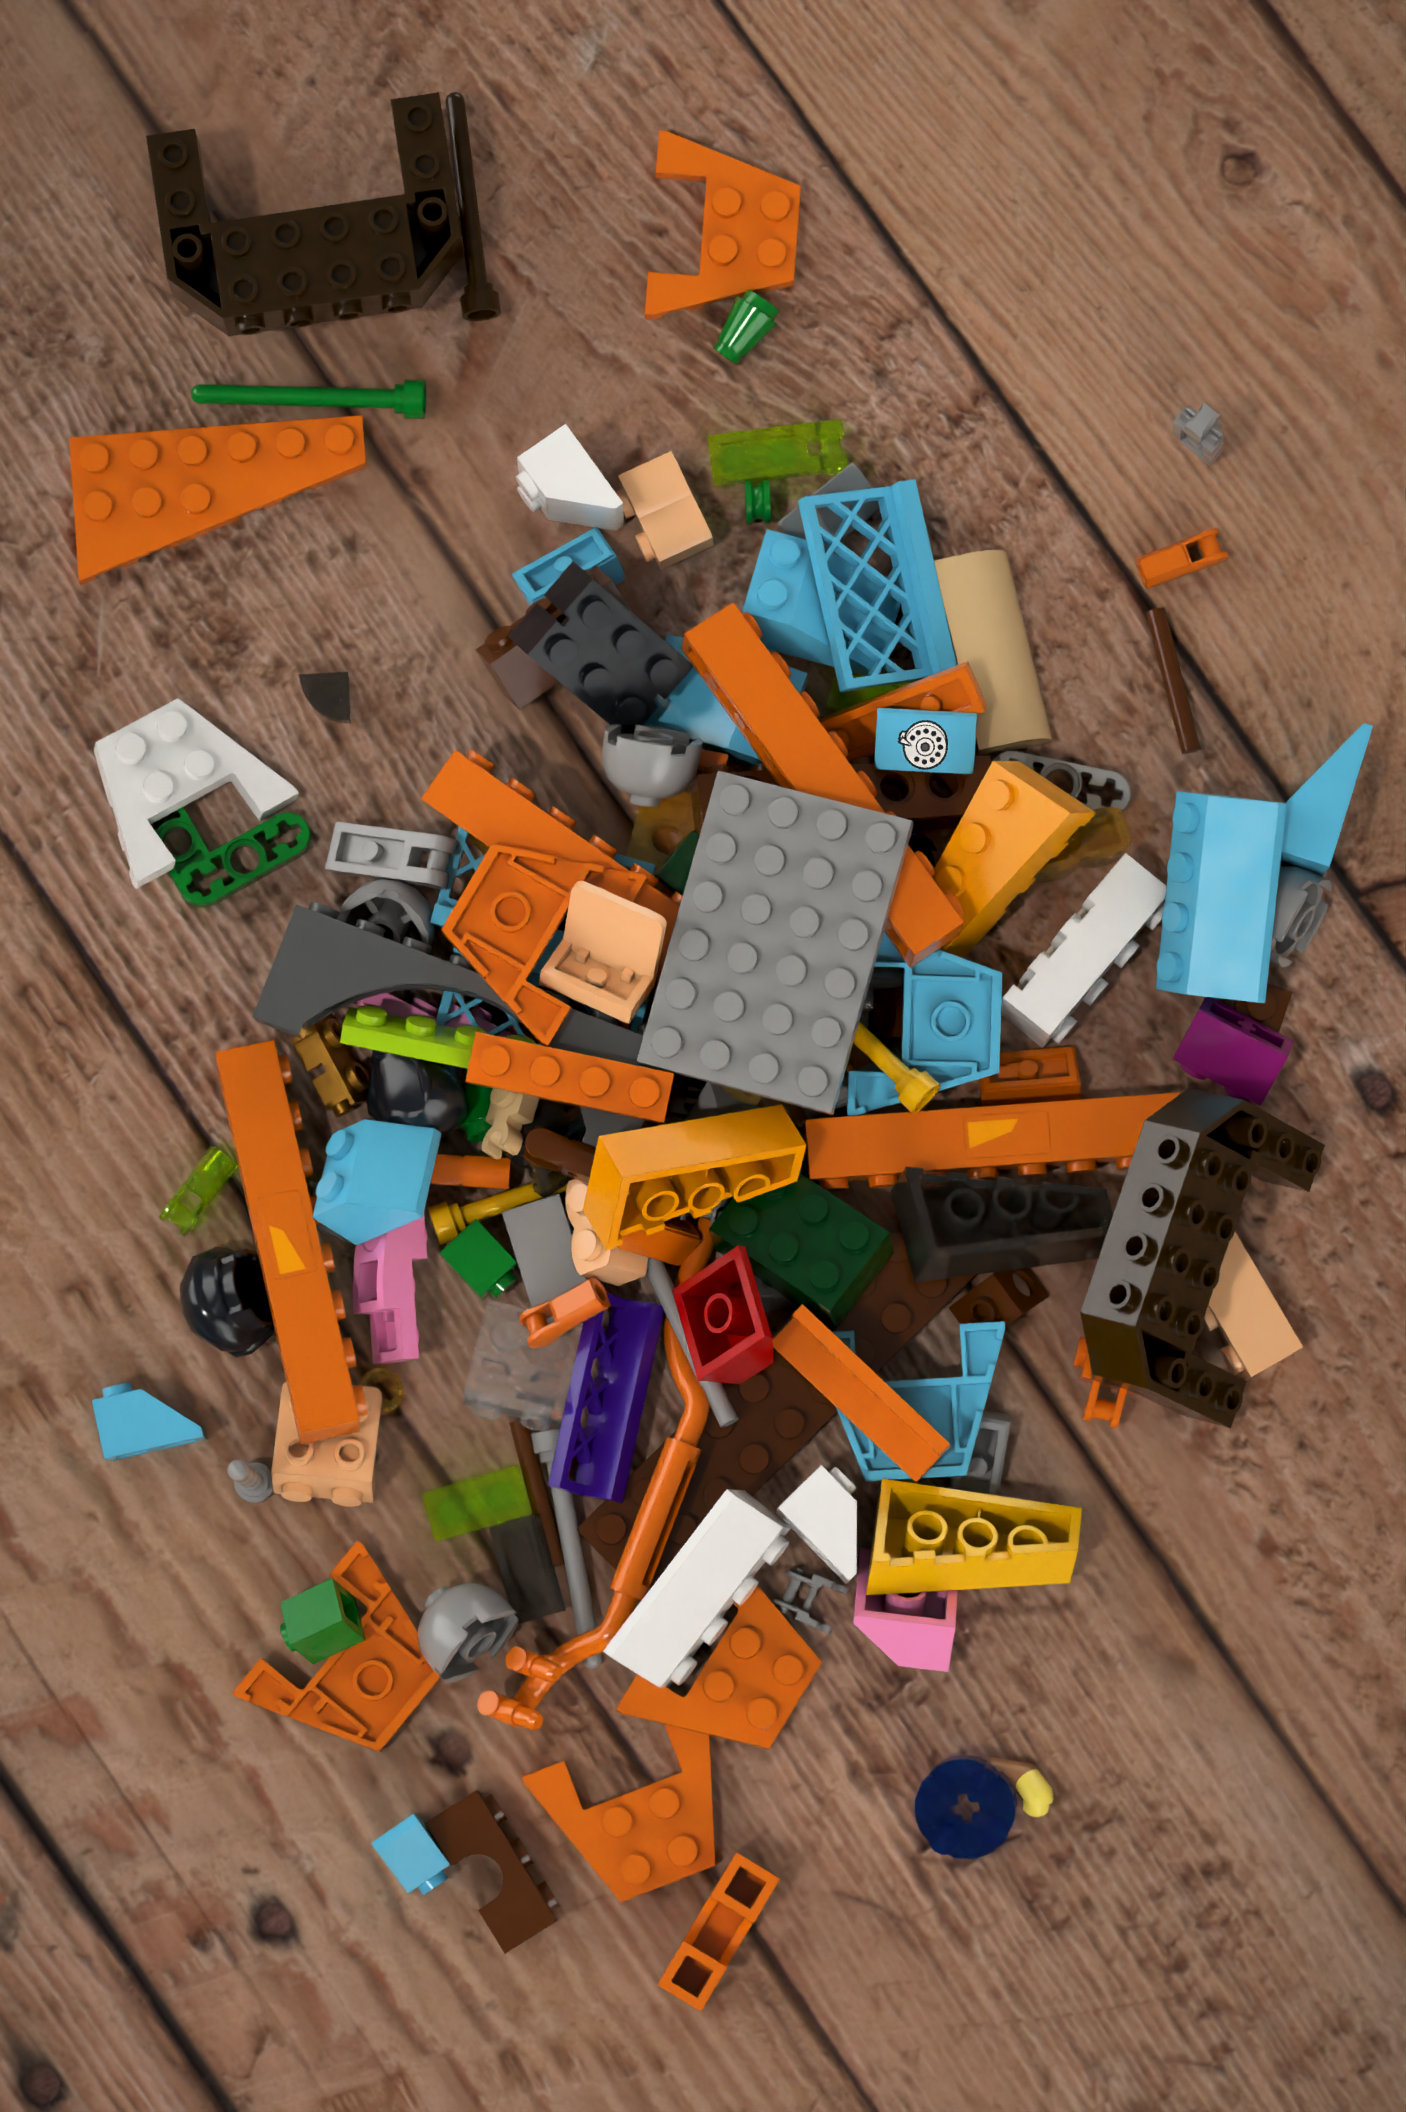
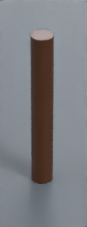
(1173, 680)
(536, 1487)

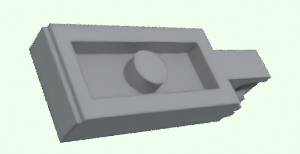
(1200, 432)

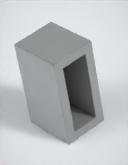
(542, 1247)

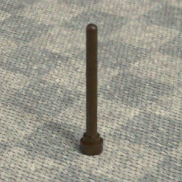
(479, 298)

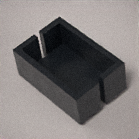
(601, 651)

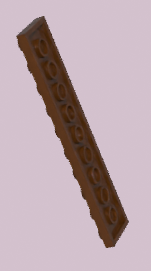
(776, 1410)

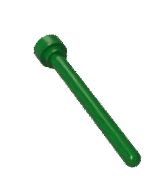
(404, 398)

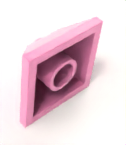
(907, 1627)

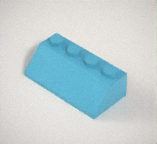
(1220, 896)

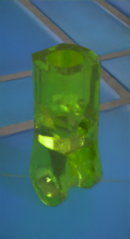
(204, 1183)

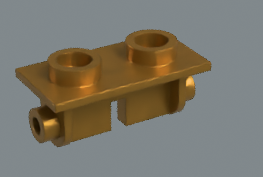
(345, 1079)

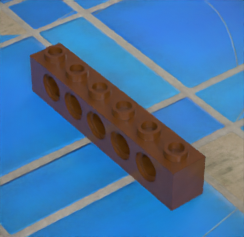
(918, 801)

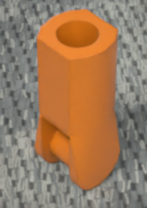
(1175, 561)
(472, 1171)
(568, 1311)

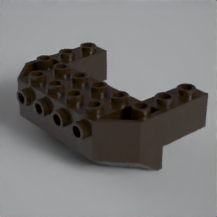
(312, 260)
(1171, 1243)

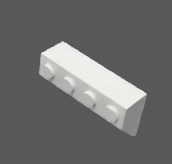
(699, 1589)

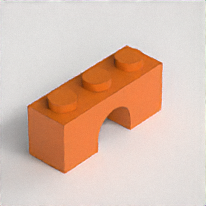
(718, 1931)

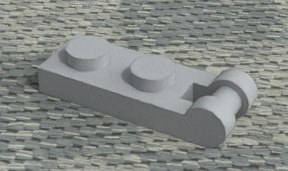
(390, 854)

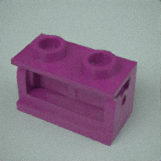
(1232, 1051)

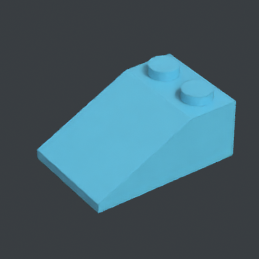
(788, 605)
(697, 712)
(1320, 806)

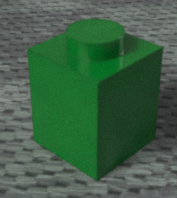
(480, 1261)
(321, 1621)

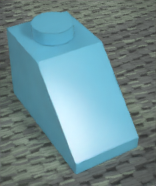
(139, 1424)
(413, 1855)

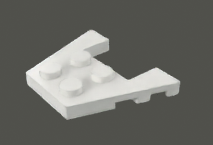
(168, 764)

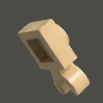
(507, 1115)

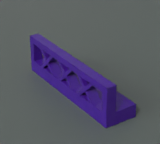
(612, 1399)

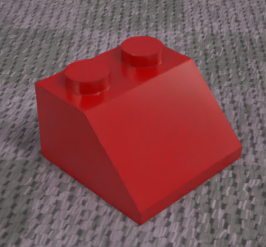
(725, 1320)

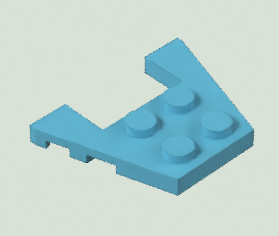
(946, 1026)
(948, 1404)

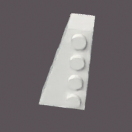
(1084, 952)

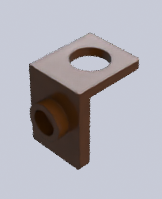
(999, 1299)

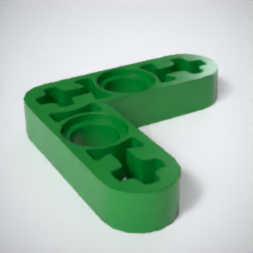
(199, 859)

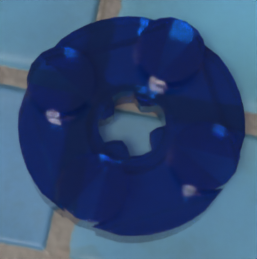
(949, 1831)

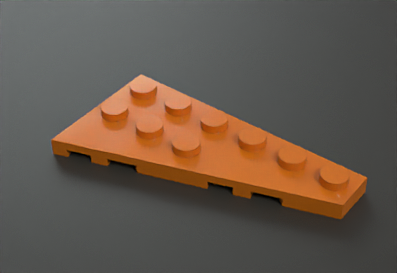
(178, 484)

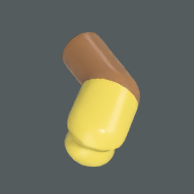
(1029, 1783)

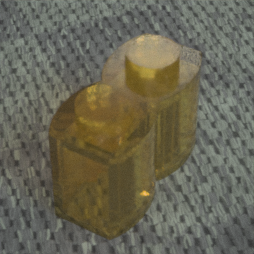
(1090, 846)

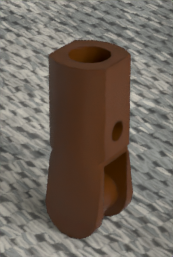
(559, 1153)

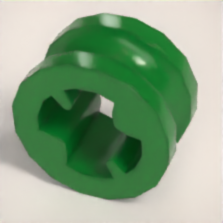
(757, 502)

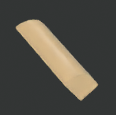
(992, 637)

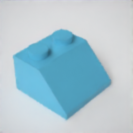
(375, 1178)

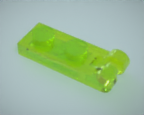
(776, 453)

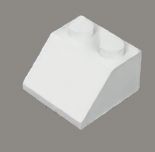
(567, 483)
(826, 1519)

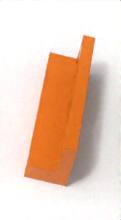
(860, 1394)

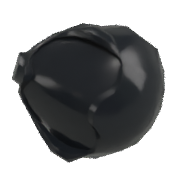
(416, 1092)
(227, 1300)

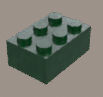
(806, 1246)

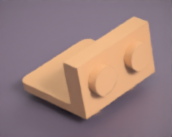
(606, 952)
(331, 1467)

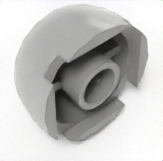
(650, 762)
(393, 907)
(1297, 911)
(462, 1626)

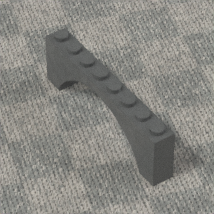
(336, 964)

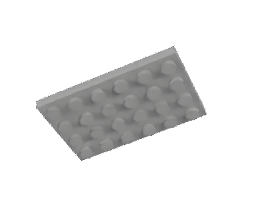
(775, 942)

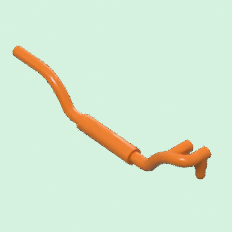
(644, 1542)

